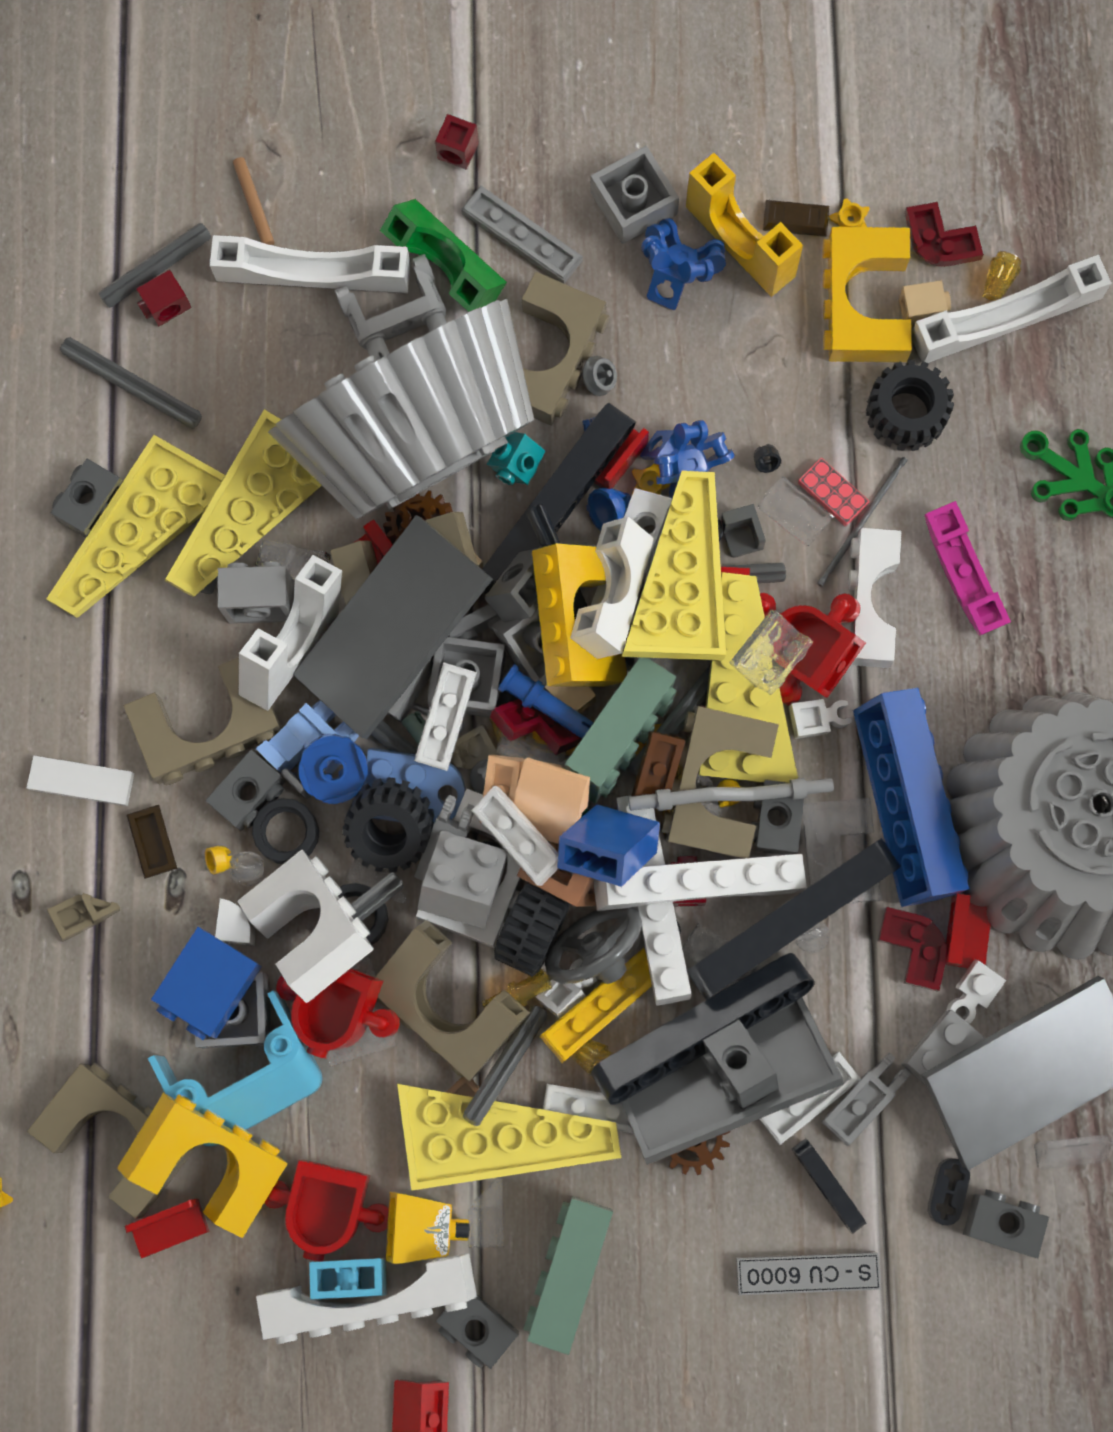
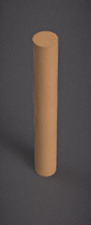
(253, 201)

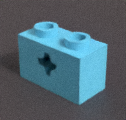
(348, 1278)

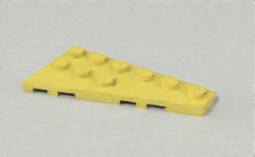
(249, 503)
(149, 509)
(682, 596)
(734, 694)
(507, 1142)

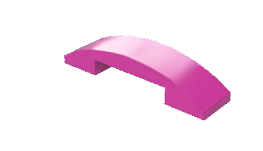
(964, 570)

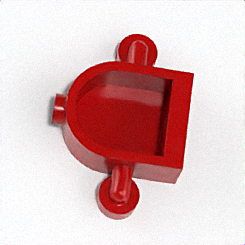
(832, 647)
(339, 1013)
(326, 1207)

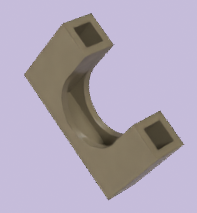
(579, 319)
(359, 559)
(708, 734)
(171, 756)
(404, 991)
(79, 1100)

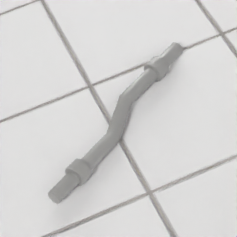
(665, 799)

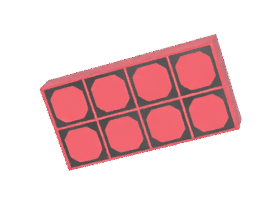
(833, 492)

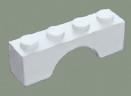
(876, 555)
(624, 556)

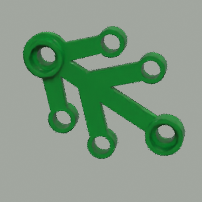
(1079, 478)

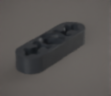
(829, 1186)

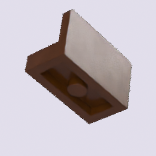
(658, 763)

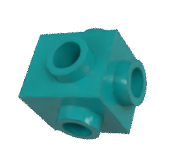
(516, 460)

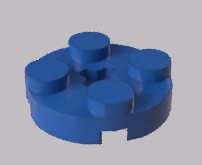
(324, 786)

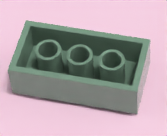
(621, 725)
(570, 1274)

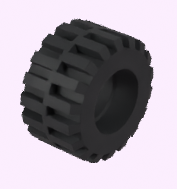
(916, 381)
(381, 848)
(530, 929)

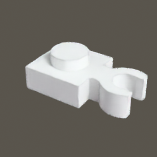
(813, 717)
(978, 987)
(564, 996)

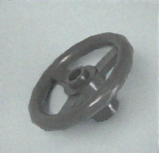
(599, 950)

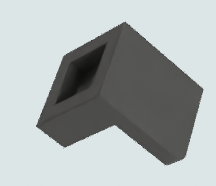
(742, 531)

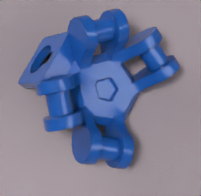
(677, 261)
(677, 456)

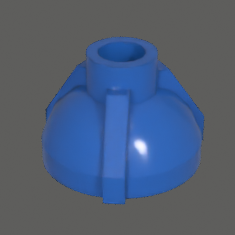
(607, 505)

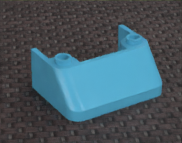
(263, 1093)

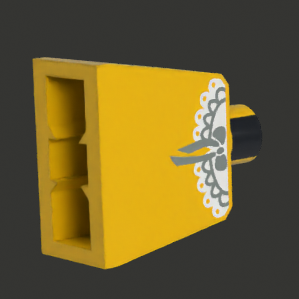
(421, 1229)

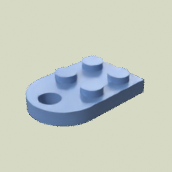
(428, 779)

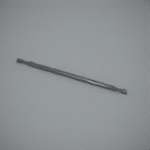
(862, 521)

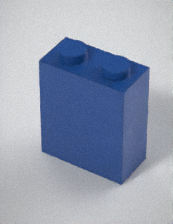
(608, 845)
(205, 984)

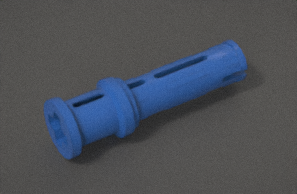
(533, 694)

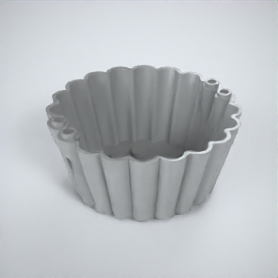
(413, 413)
(1032, 823)

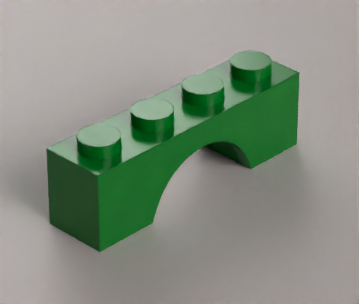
(471, 279)

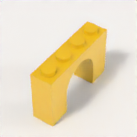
(767, 258)
(850, 334)
(558, 575)
(178, 1127)

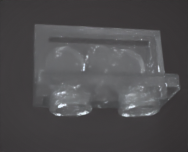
(771, 653)

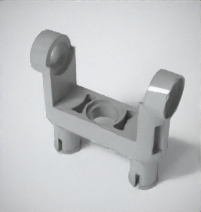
(375, 331)

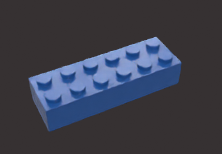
(911, 797)

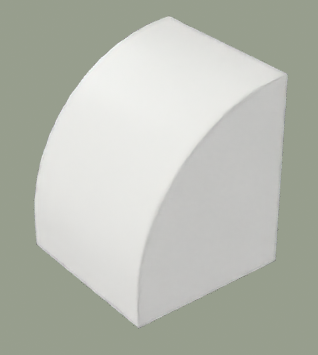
(234, 925)

